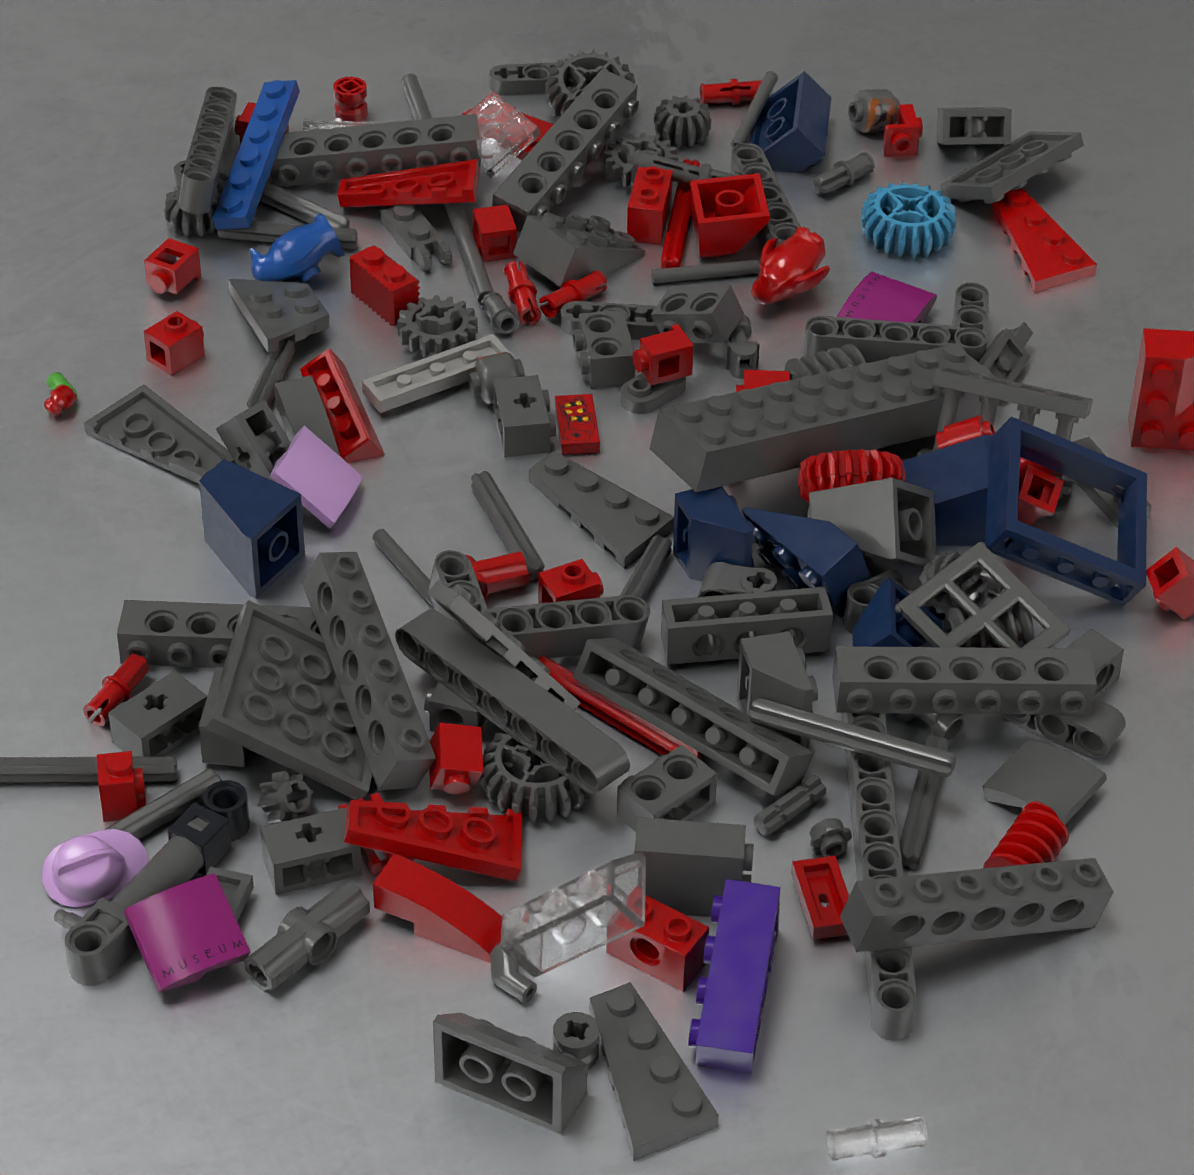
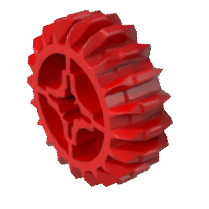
(846, 469)

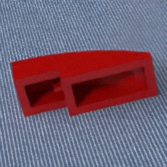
(437, 908)

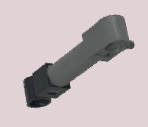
(197, 840)

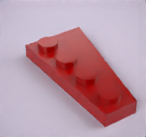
(1043, 246)
(452, 839)

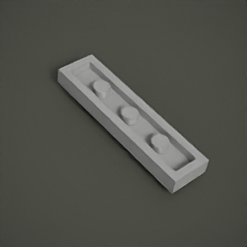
(428, 374)

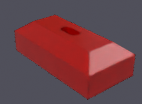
(818, 882)

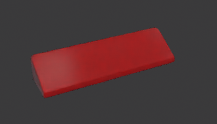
(344, 409)

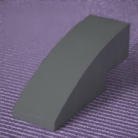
(302, 405)

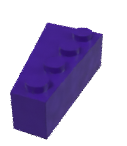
(737, 976)

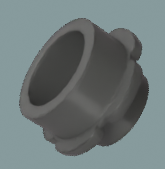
(829, 837)

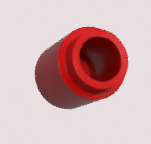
(964, 431)

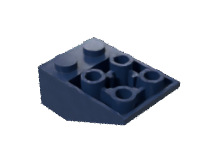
(809, 553)

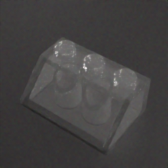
(577, 916)

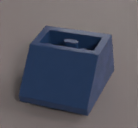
(710, 531)

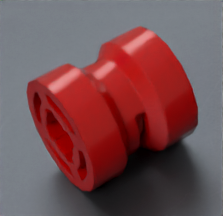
(350, 99)

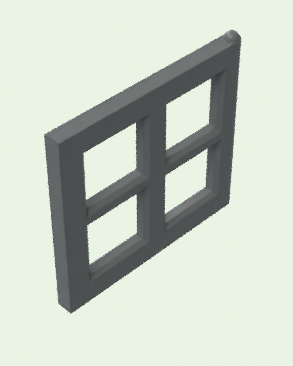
(983, 617)

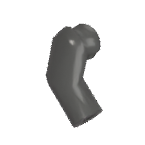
(506, 976)

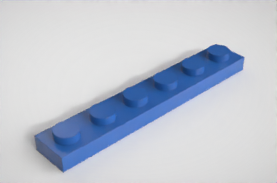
(256, 155)

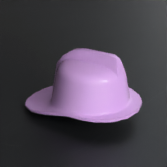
(92, 867)

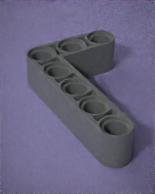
(888, 339)
(552, 627)

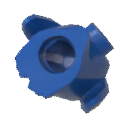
(297, 252)

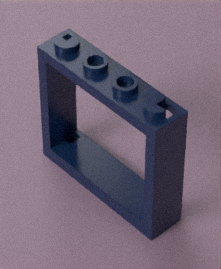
(1048, 552)

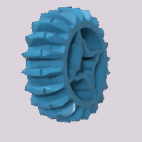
(908, 219)

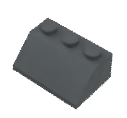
(508, 1070)

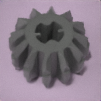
(682, 121)
(187, 222)
(971, 583)

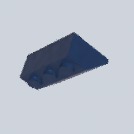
(794, 125)

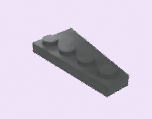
(157, 433)
(608, 511)
(485, 628)
(651, 1082)

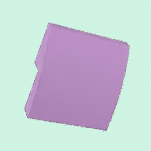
(318, 475)

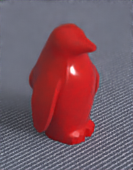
(789, 267)

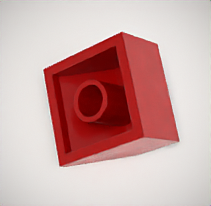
(727, 212)

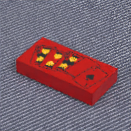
(577, 424)

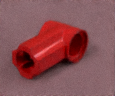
(500, 572)

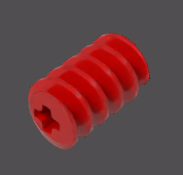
(1031, 839)

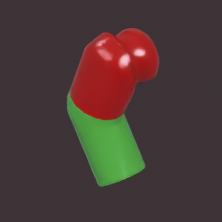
(62, 394)

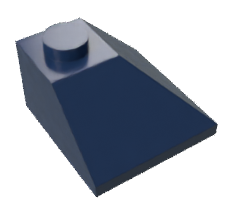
(883, 626)

